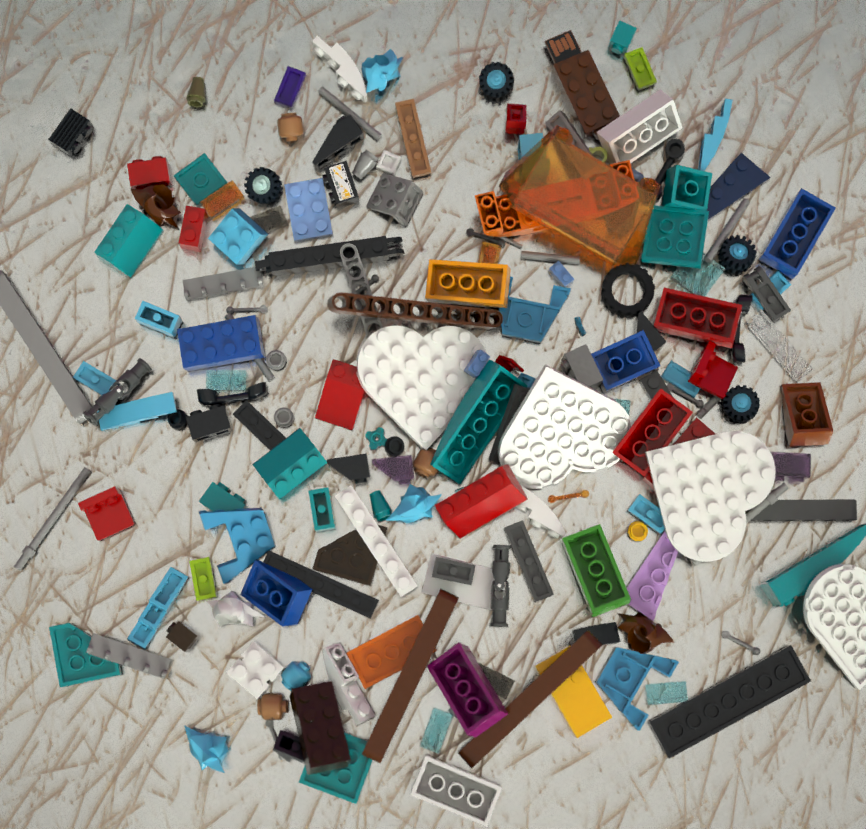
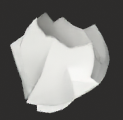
(233, 611)

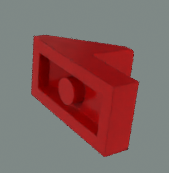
(515, 118)

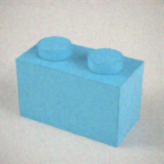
(158, 319)

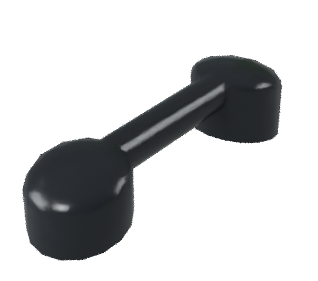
(674, 151)
(738, 349)
(209, 396)

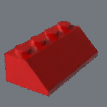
(652, 430)
(481, 501)

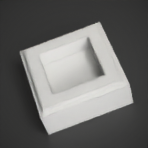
(388, 162)

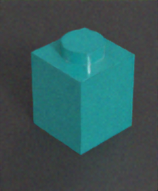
(622, 38)

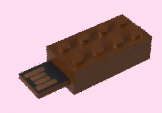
(581, 85)

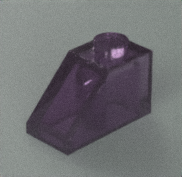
(397, 469)

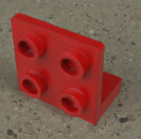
(712, 372)
(107, 513)

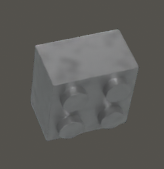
(581, 367)

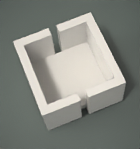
(256, 670)

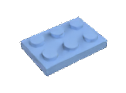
(308, 210)

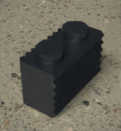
(71, 132)

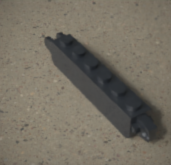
(327, 256)

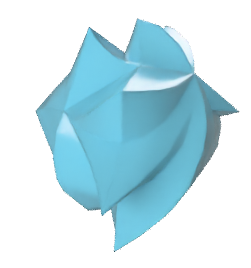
(380, 70)
(414, 505)
(207, 748)

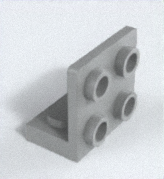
(395, 197)

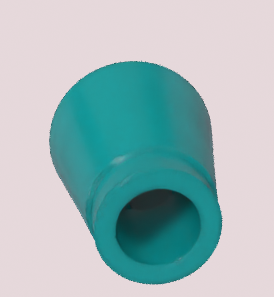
(380, 506)

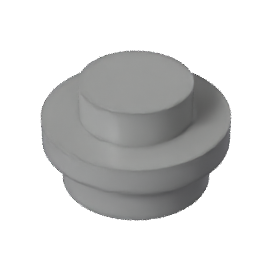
(276, 360)
(283, 417)

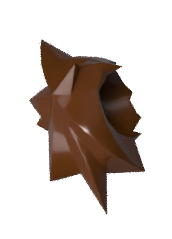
(158, 203)
(643, 633)

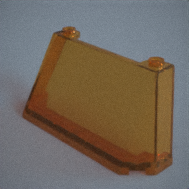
(582, 198)

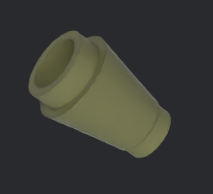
(196, 93)

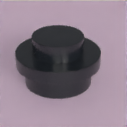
(178, 419)
(394, 446)

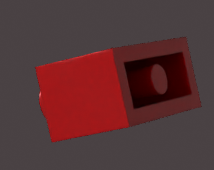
(149, 172)
(193, 228)

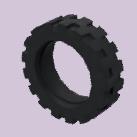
(613, 304)

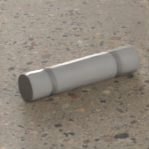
(708, 406)

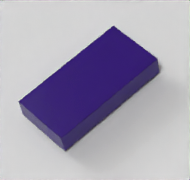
(290, 87)

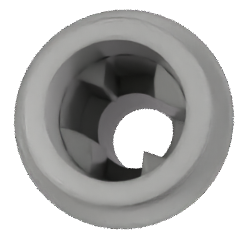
(364, 164)

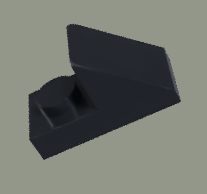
(288, 747)

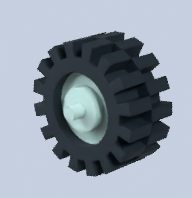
(263, 185)

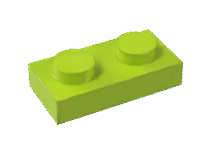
(640, 68)
(203, 578)

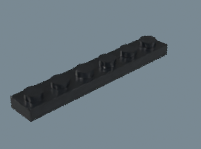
(325, 586)

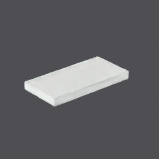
(476, 594)

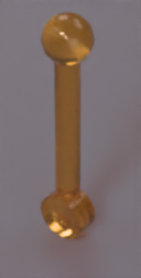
(551, 499)

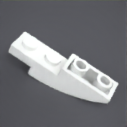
(347, 71)
(541, 515)
(344, 679)

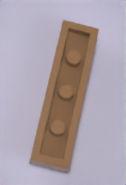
(413, 138)

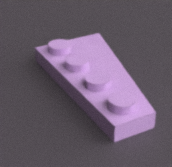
(652, 577)

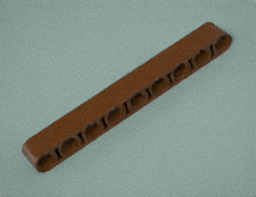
(406, 311)
(410, 676)
(531, 698)

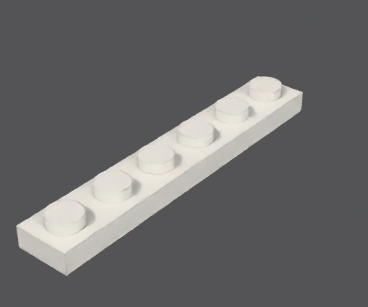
(376, 541)

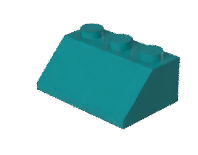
(128, 241)
(289, 463)

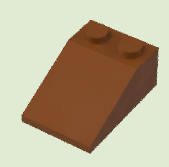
(806, 414)

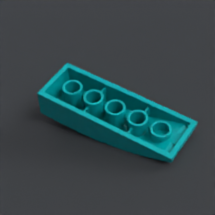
(475, 421)
(797, 578)

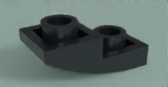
(605, 633)

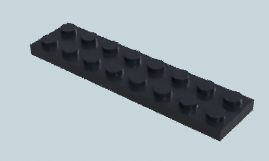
(729, 701)

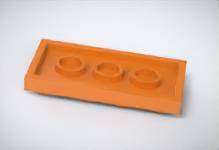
(385, 653)

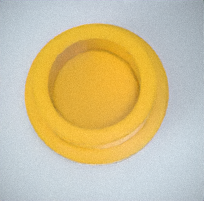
(637, 531)

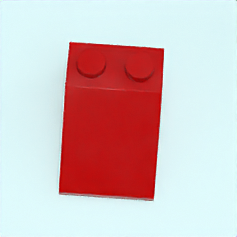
(341, 396)

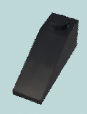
(340, 138)

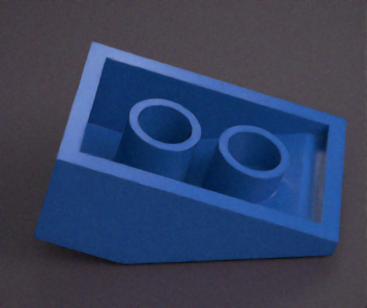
(625, 360)
(276, 593)

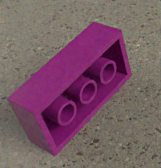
(467, 690)

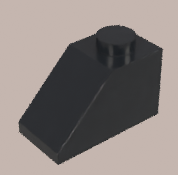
(651, 332)
(353, 468)

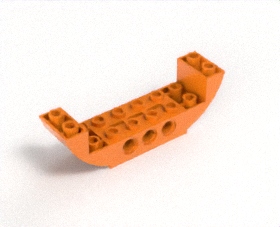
(503, 221)

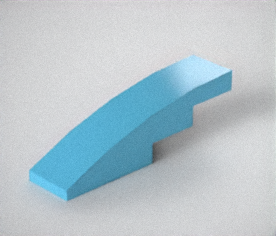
(711, 141)
(139, 410)
(157, 608)

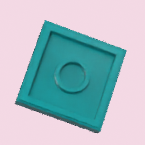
(200, 179)

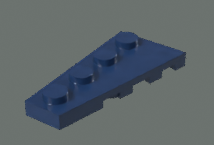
(734, 183)

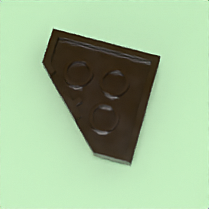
(348, 558)

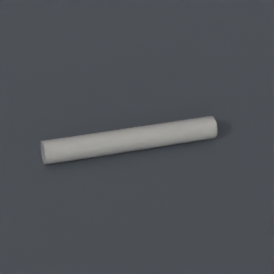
(550, 257)

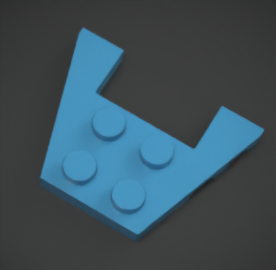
(531, 319)
(247, 533)
(624, 676)

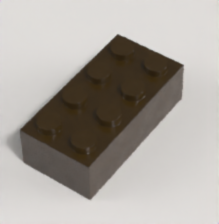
(319, 728)

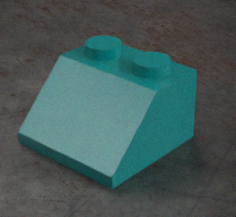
(687, 188)

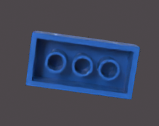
(797, 233)
(221, 343)

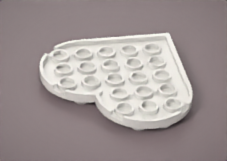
(418, 377)
(561, 429)
(707, 489)
(837, 617)

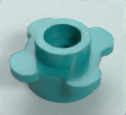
(379, 432)

